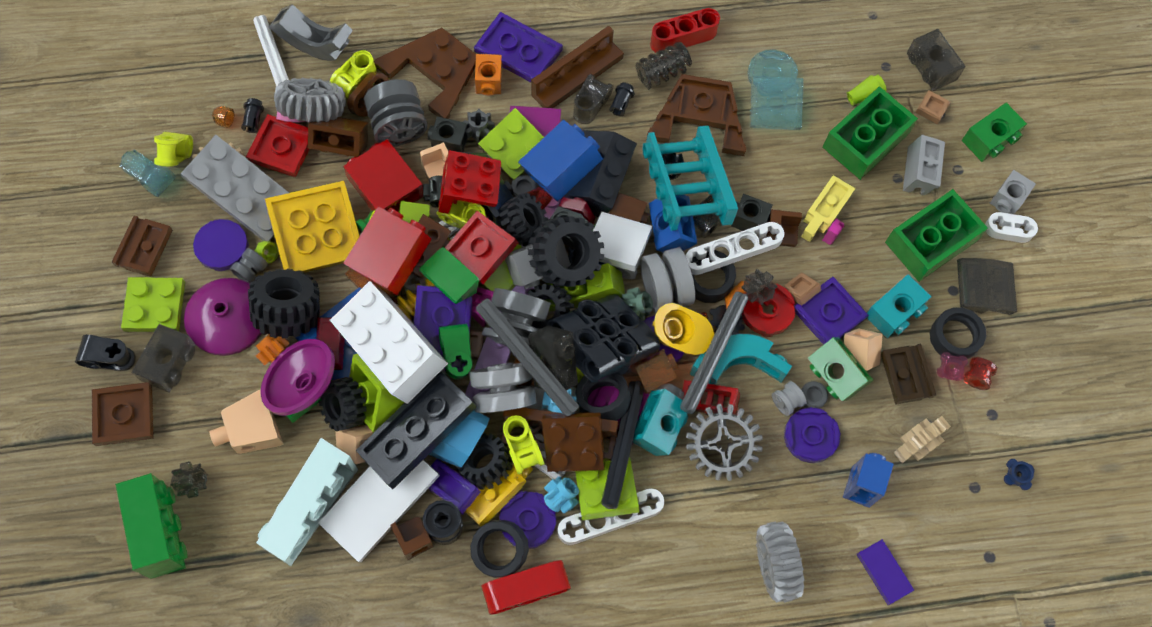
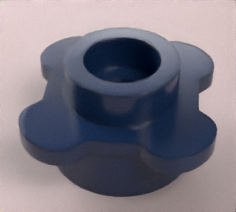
(1026, 470)

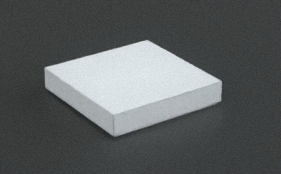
(622, 240)

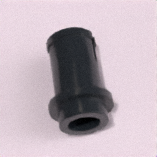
(624, 93)
(253, 109)

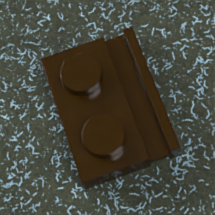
(908, 374)

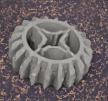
(309, 99)
(727, 465)
(780, 562)

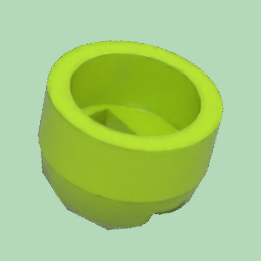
(268, 246)

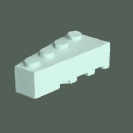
(307, 502)

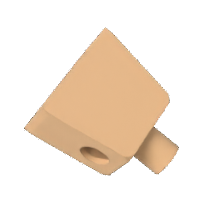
(247, 426)

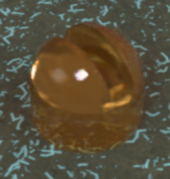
(223, 116)

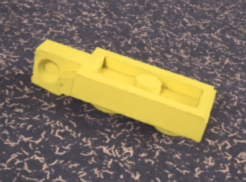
(827, 207)

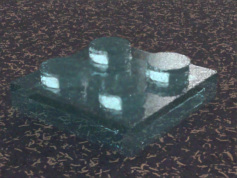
(776, 102)

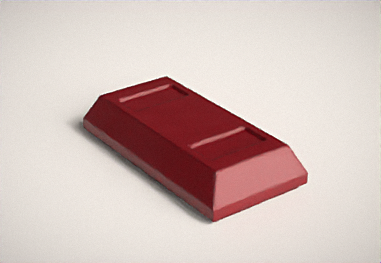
(333, 338)

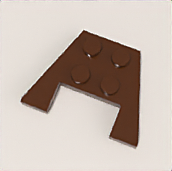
(438, 58)
(705, 104)

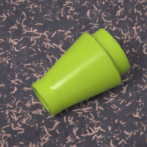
(865, 88)

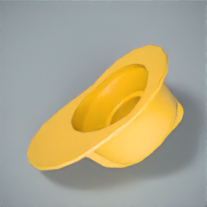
(683, 329)

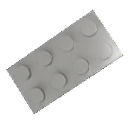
(234, 185)

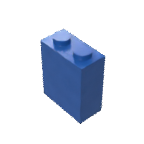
(561, 159)

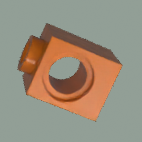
(488, 65)

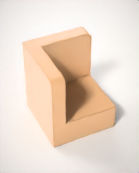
(434, 160)
(865, 347)
(351, 439)

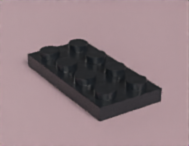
(415, 430)

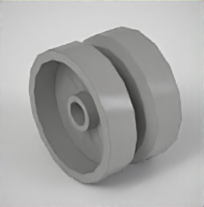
(668, 278)
(503, 391)

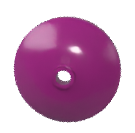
(225, 331)
(297, 377)

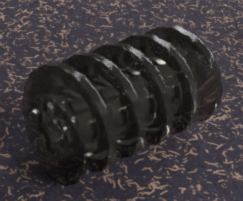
(662, 63)

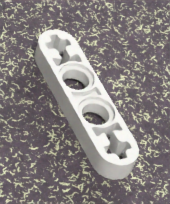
(736, 253)
(613, 522)

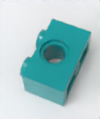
(906, 294)
(648, 431)

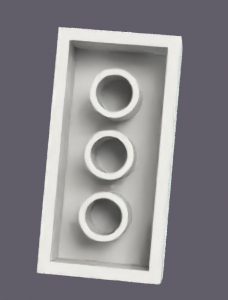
(388, 342)

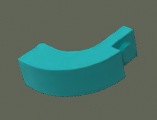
(750, 351)

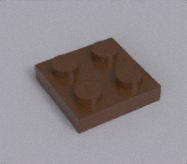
(122, 414)
(573, 442)

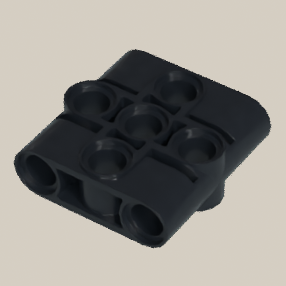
(607, 336)

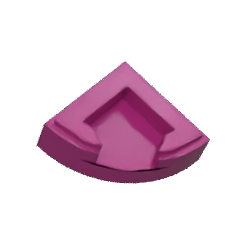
(833, 231)

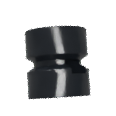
(443, 522)

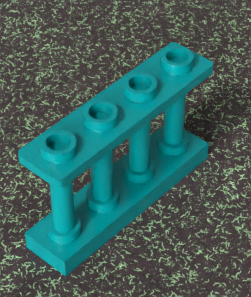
(708, 164)

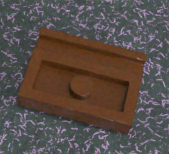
(142, 246)

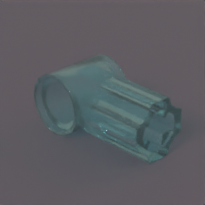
(151, 176)

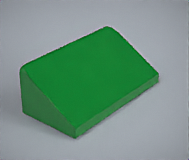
(450, 276)

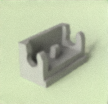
(924, 164)

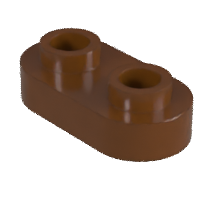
(360, 91)

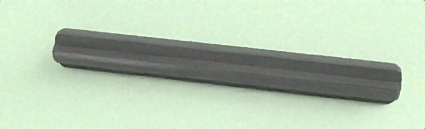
(714, 353)
(527, 357)

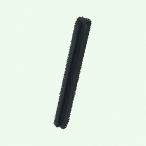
(622, 448)

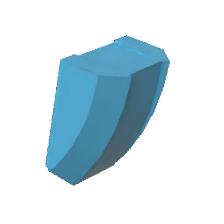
(462, 440)

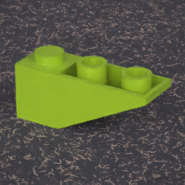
(606, 282)

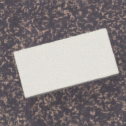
(371, 506)

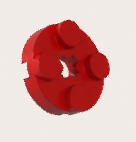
(770, 324)

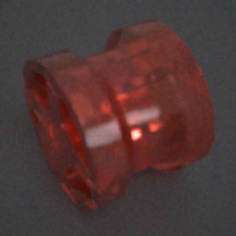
(980, 373)

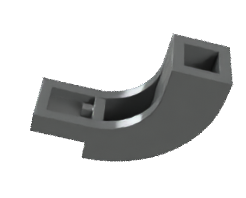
(309, 36)

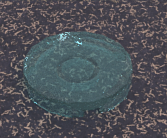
(772, 64)

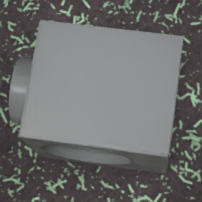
(1016, 185)

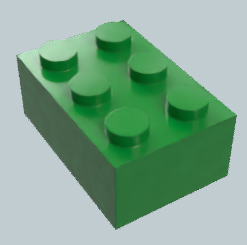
(869, 132)
(936, 235)
(151, 526)

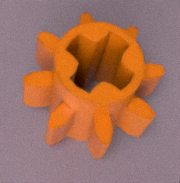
(270, 348)

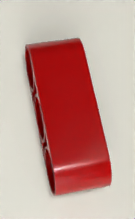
(693, 23)
(525, 587)

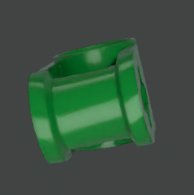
(456, 345)

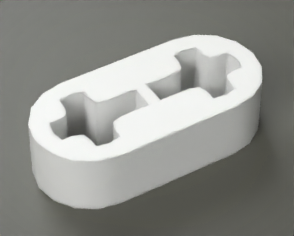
(1011, 227)

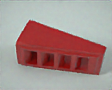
(722, 391)

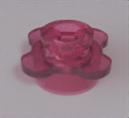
(957, 372)

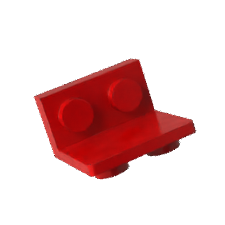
(469, 180)

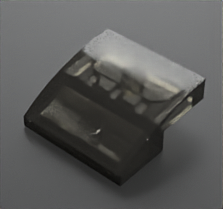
(986, 285)

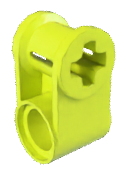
(351, 74)
(172, 148)
(461, 213)
(524, 448)

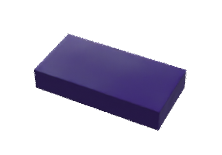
(453, 487)
(885, 572)

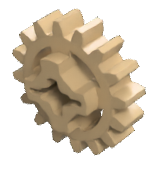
(922, 439)

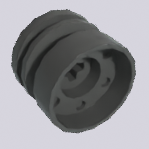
(395, 112)
(519, 311)

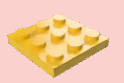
(313, 227)

